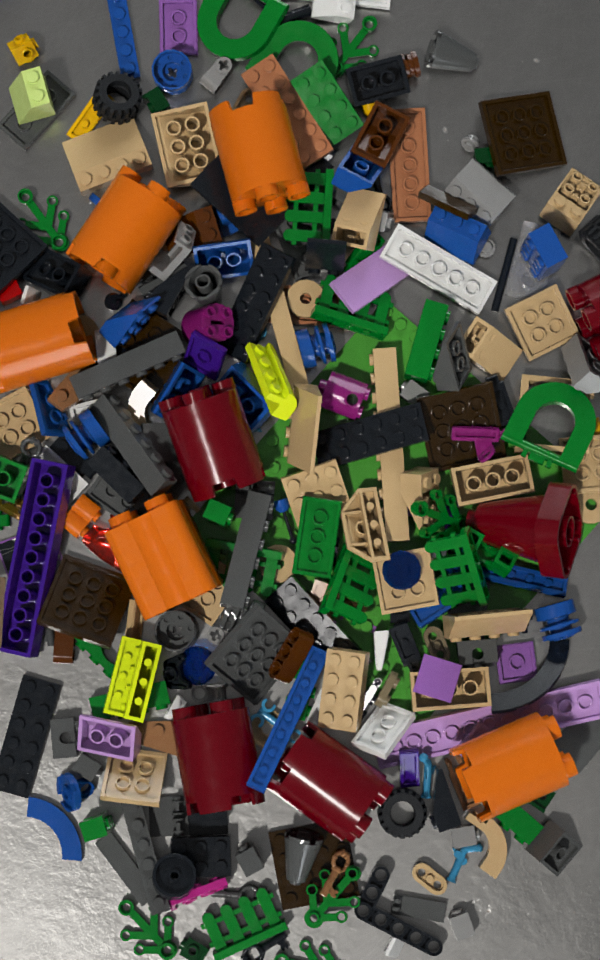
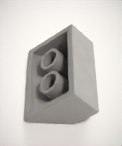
(483, 190)
(582, 365)

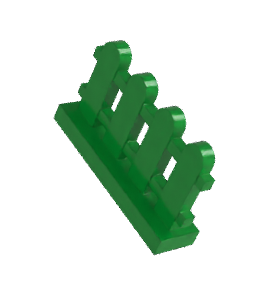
(314, 217)
(340, 316)
(468, 557)
(271, 564)
(345, 590)
(254, 925)

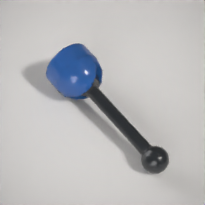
(282, 506)

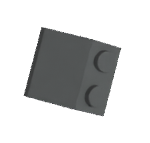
(553, 847)

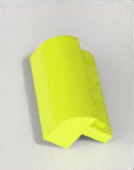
(272, 380)
(132, 679)

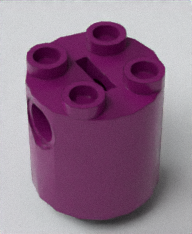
(210, 320)
(336, 393)

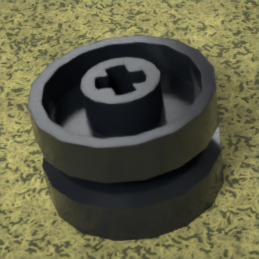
(170, 888)

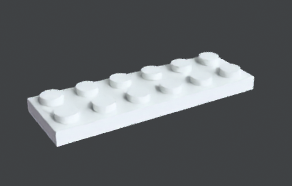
(438, 269)

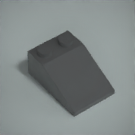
(453, 361)

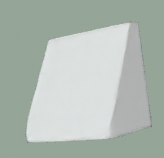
(30, 295)
(393, 947)

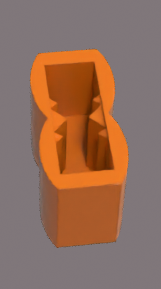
(81, 516)

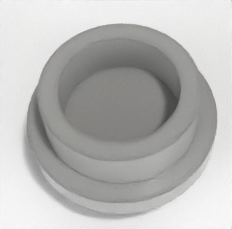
(470, 142)
(488, 249)

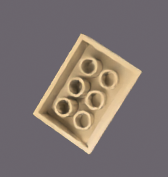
(184, 142)
(102, 153)
(303, 428)
(486, 623)

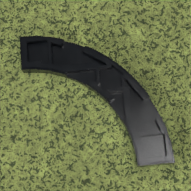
(536, 686)

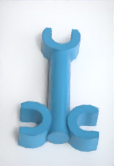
(263, 713)

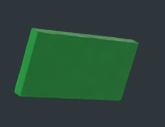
(316, 537)

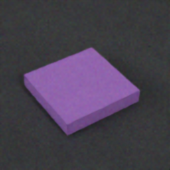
(516, 662)
(437, 678)

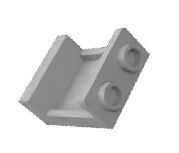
(166, 262)

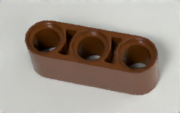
(63, 648)
(291, 655)

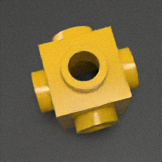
(23, 49)

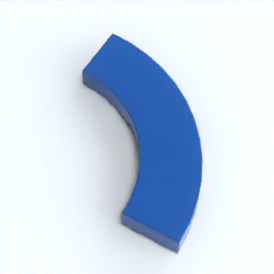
(60, 824)

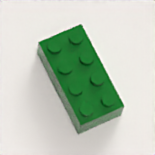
(327, 102)
(425, 343)
(12, 479)

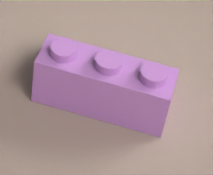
(108, 738)

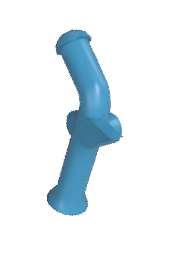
(428, 771)
(461, 860)

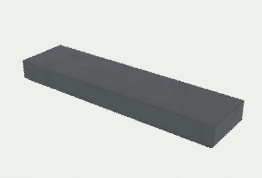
(123, 865)

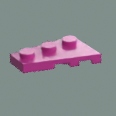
(214, 885)

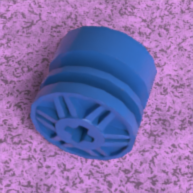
(176, 62)
(316, 345)
(85, 434)
(557, 620)

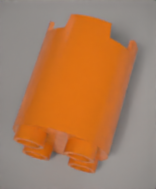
(259, 154)
(126, 230)
(43, 341)
(513, 764)

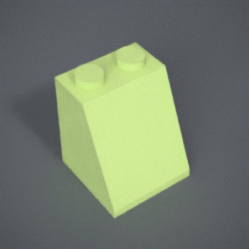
(31, 96)

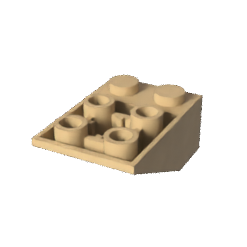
(570, 202)
(360, 219)
(490, 349)
(416, 485)

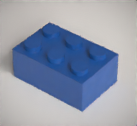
(249, 393)

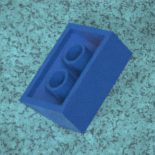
(355, 173)
(456, 235)
(229, 257)
(179, 383)

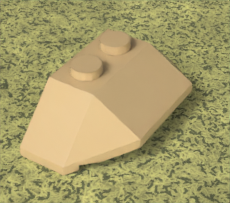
(365, 526)

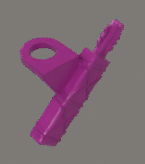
(481, 436)

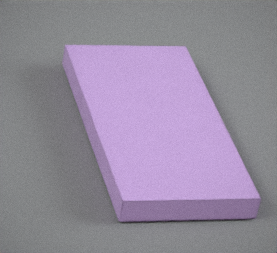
(366, 281)

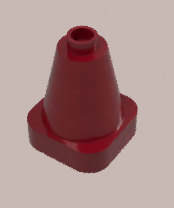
(535, 527)

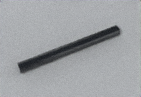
(504, 275)

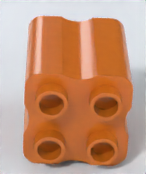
(162, 555)

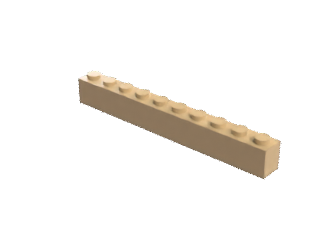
(391, 463)

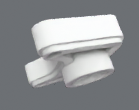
(177, 703)

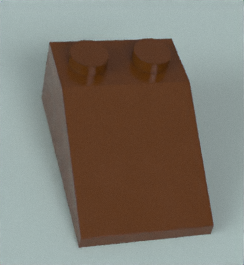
(380, 134)
(205, 224)

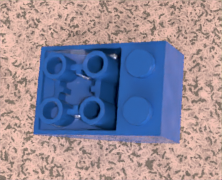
(128, 321)

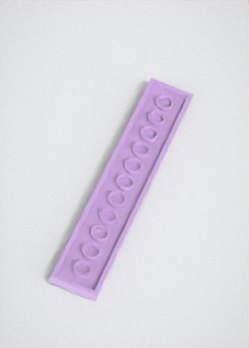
(437, 734)

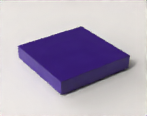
(205, 355)

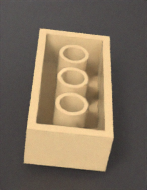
(492, 480)
(343, 689)
(470, 691)

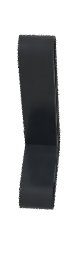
(392, 919)

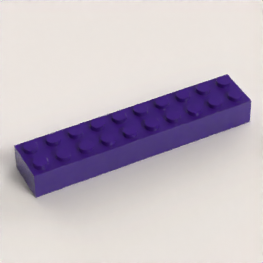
(35, 554)

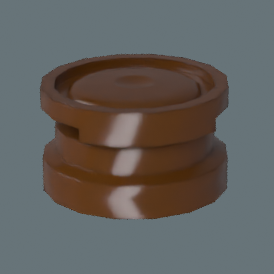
(411, 65)

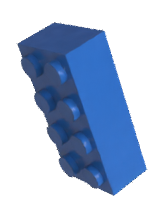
(543, 252)

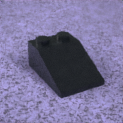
(325, 256)
(57, 274)
(171, 293)
(443, 809)

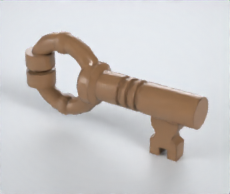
(327, 888)

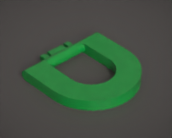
(301, 32)
(244, 47)
(553, 394)

